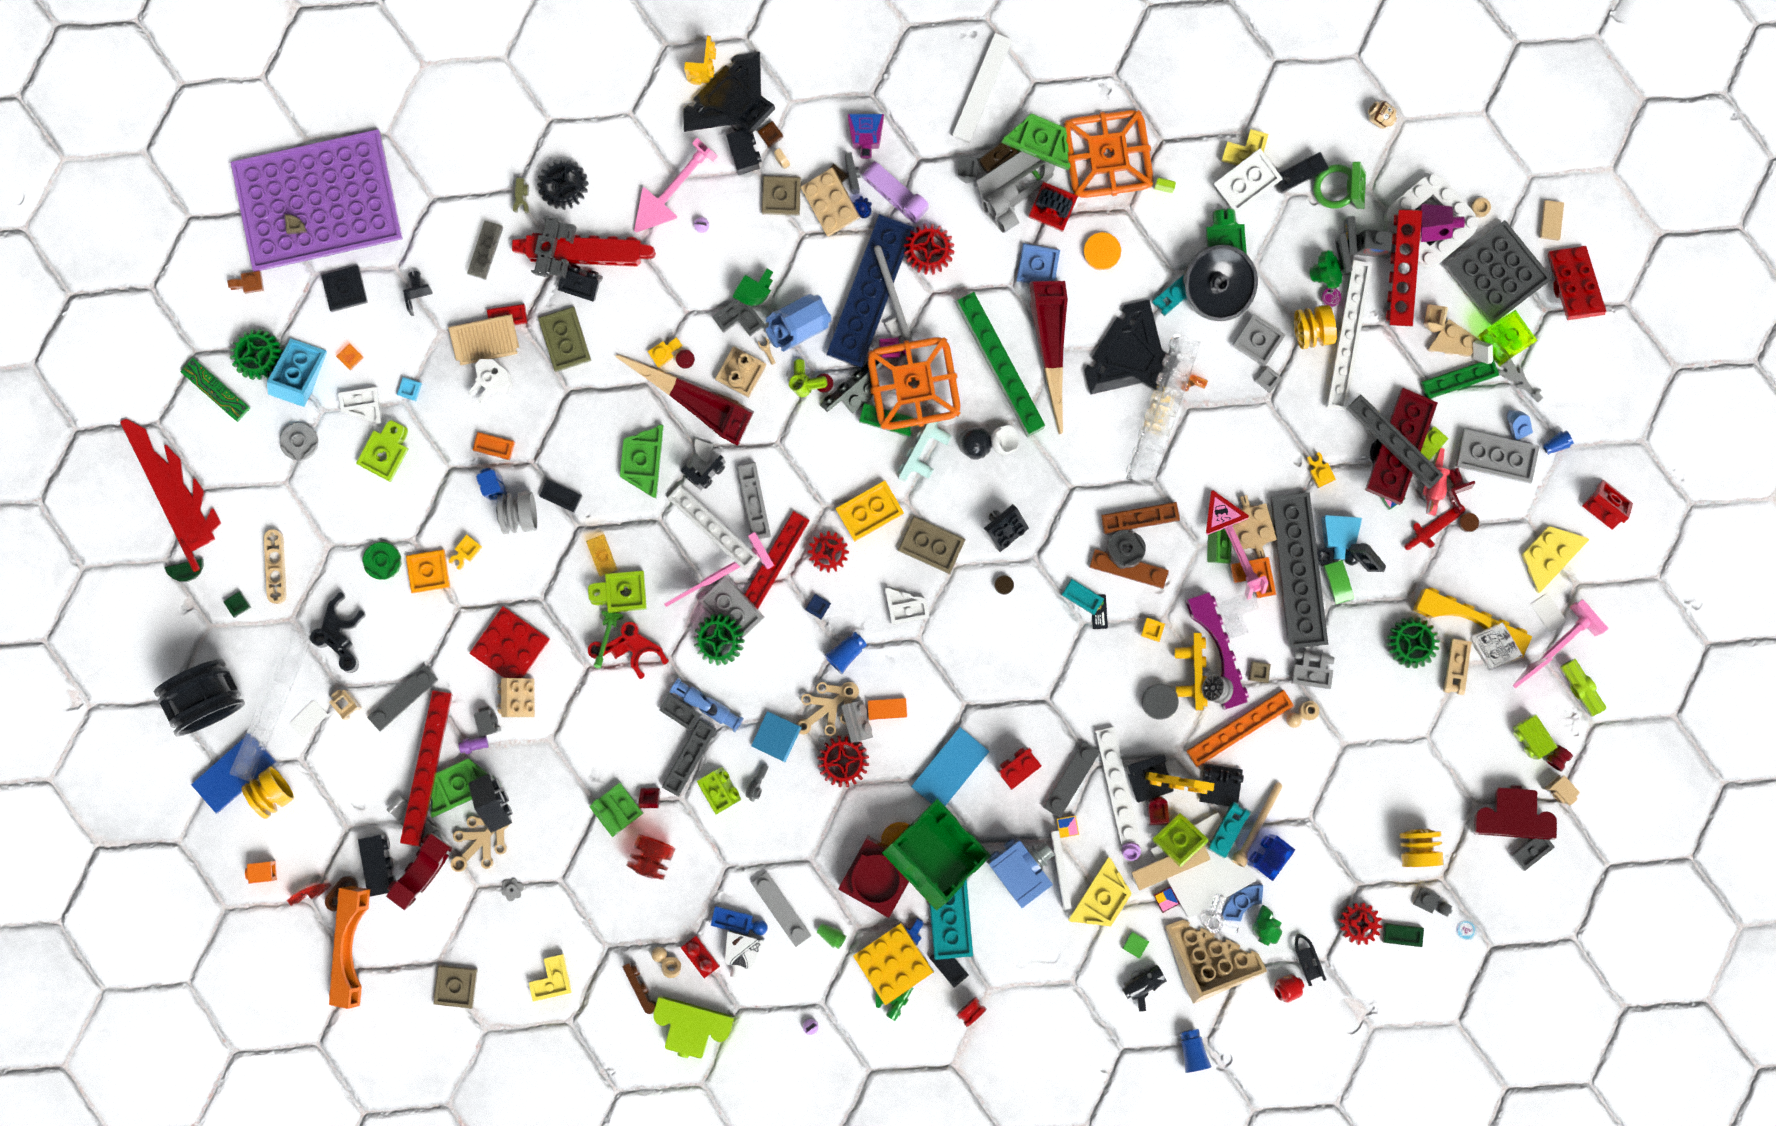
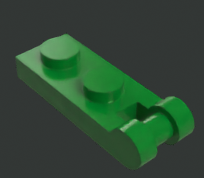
(869, 418)

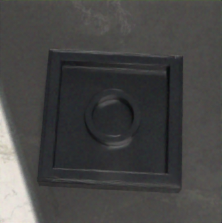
(344, 288)

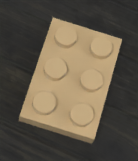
(830, 202)

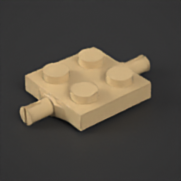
(1255, 530)

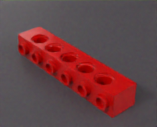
(1414, 219)

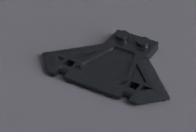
(731, 98)
(1128, 352)

